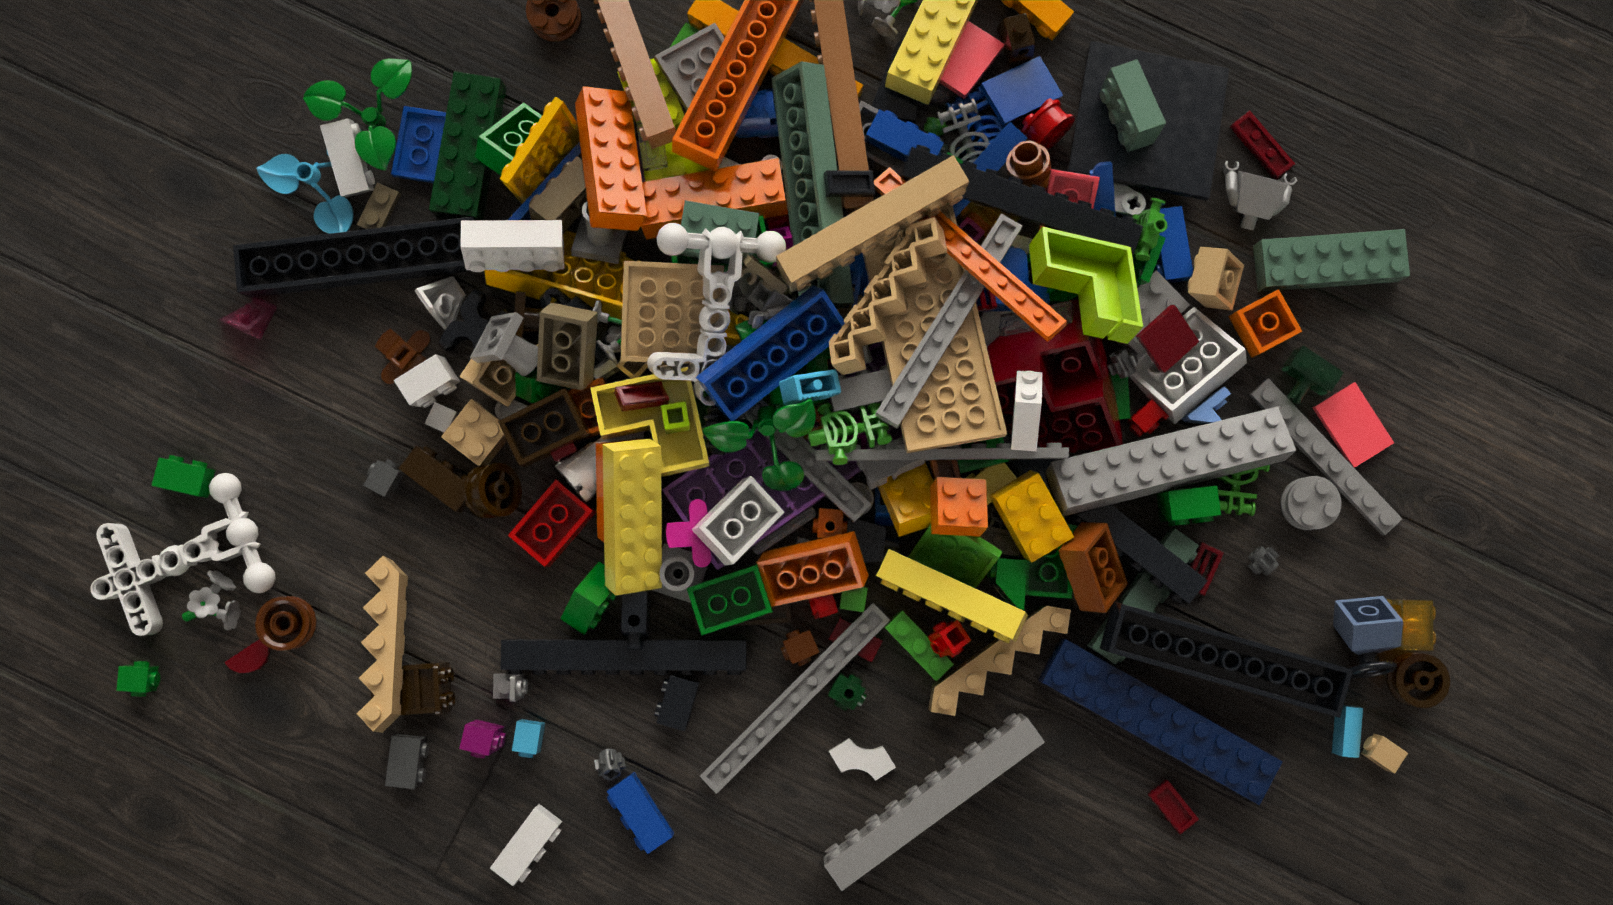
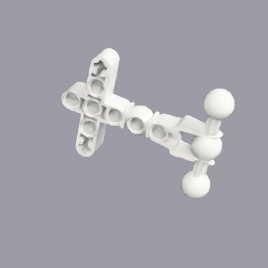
(721, 244)
(240, 533)

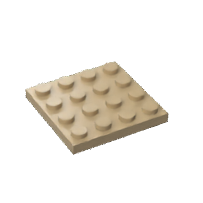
(662, 309)

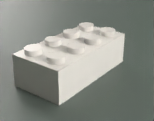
(512, 245)

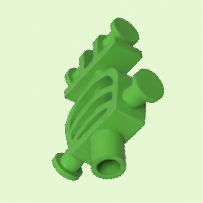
(1153, 225)
(870, 425)
(1240, 507)

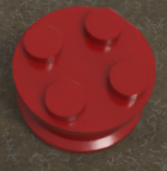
(1047, 124)

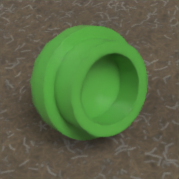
(934, 126)

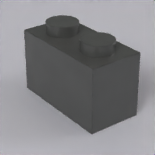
(406, 761)

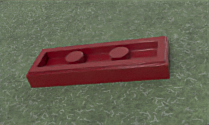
(1262, 145)

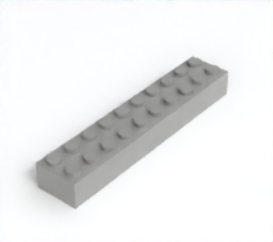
(1169, 461)
(931, 800)

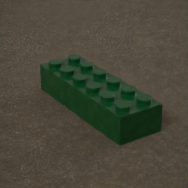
(460, 178)

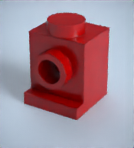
(1146, 418)
(823, 606)

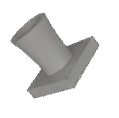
(597, 243)
(501, 342)
(692, 575)

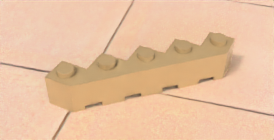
(886, 295)
(386, 644)
(995, 657)

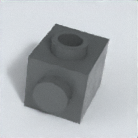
(384, 477)

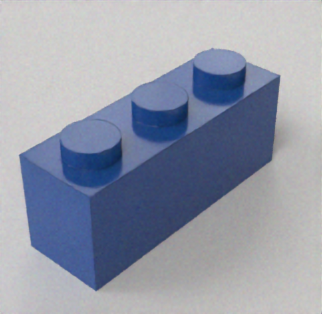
(898, 137)
(1175, 257)
(639, 813)

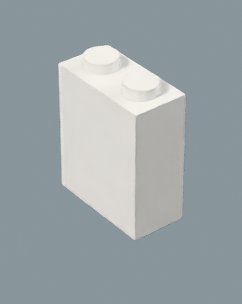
(1026, 410)

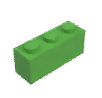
(917, 645)

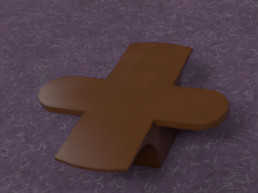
(402, 354)

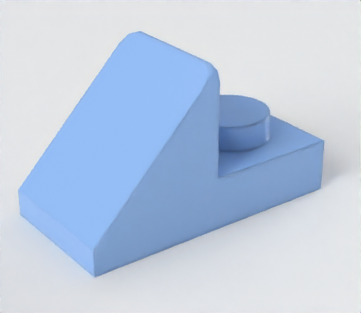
(1203, 412)

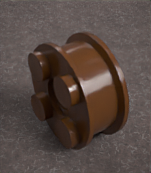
(557, 27)
(270, 628)

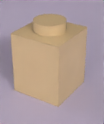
(1383, 752)

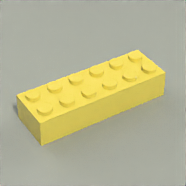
(928, 47)
(632, 516)
(956, 597)

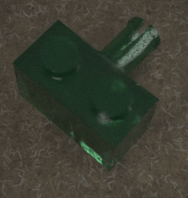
(1311, 372)

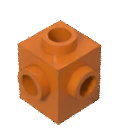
(826, 516)

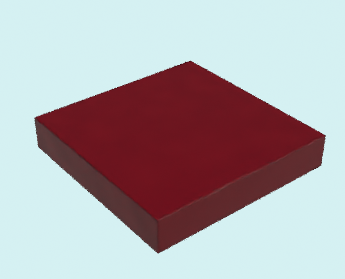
(1167, 338)

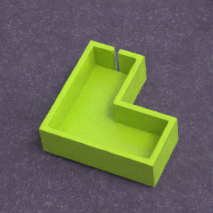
(1098, 273)

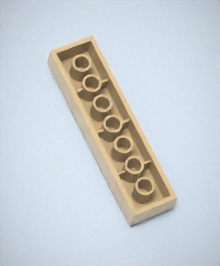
(872, 224)

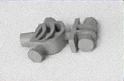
(965, 135)

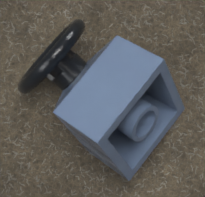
(1369, 628)

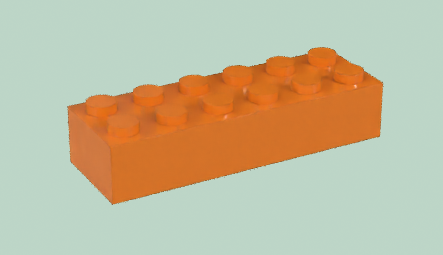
(610, 159)
(743, 187)

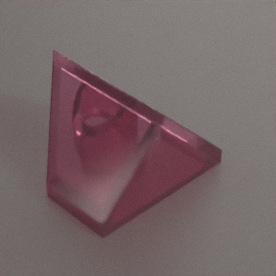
(252, 317)

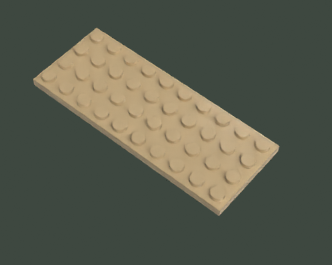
(960, 395)

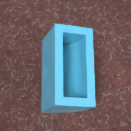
(1348, 732)

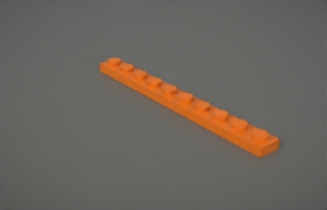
(988, 270)

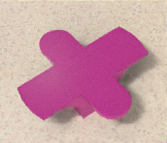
(680, 534)

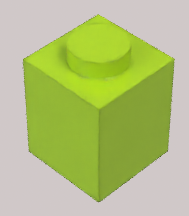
(675, 417)

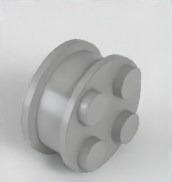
(1310, 503)

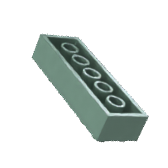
(1331, 260)

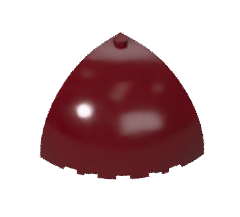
(1076, 385)

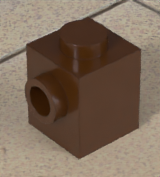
(799, 647)

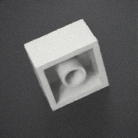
(427, 381)

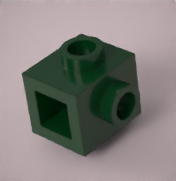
(843, 683)

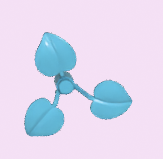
(283, 176)

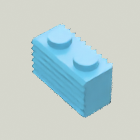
(810, 386)

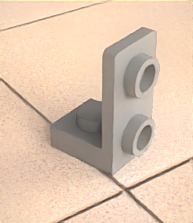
(509, 686)

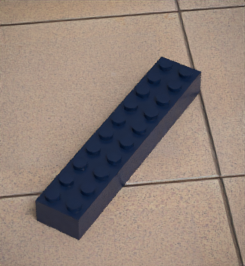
(1160, 721)

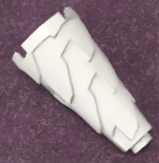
(581, 467)

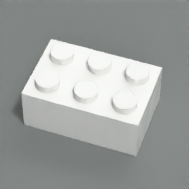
(738, 521)

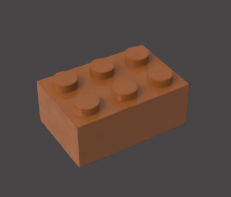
(1093, 567)

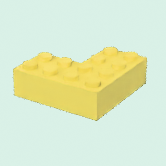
(679, 450)

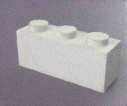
(348, 167)
(527, 845)

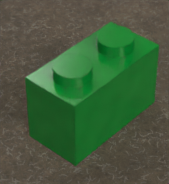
(183, 477)

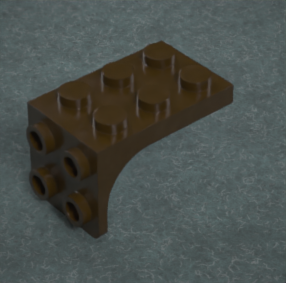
(427, 689)

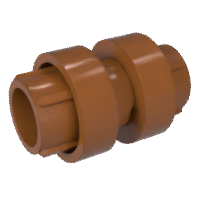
(1029, 163)

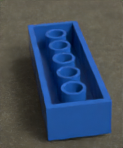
(772, 353)

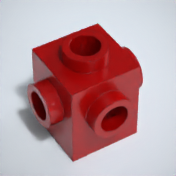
(948, 638)

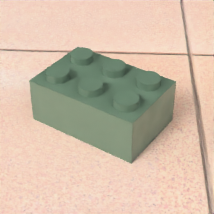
(1132, 106)
(701, 216)

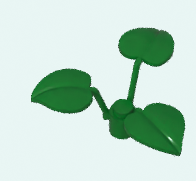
(378, 143)
(793, 418)

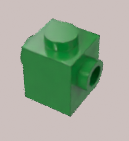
(138, 678)

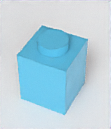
(528, 737)

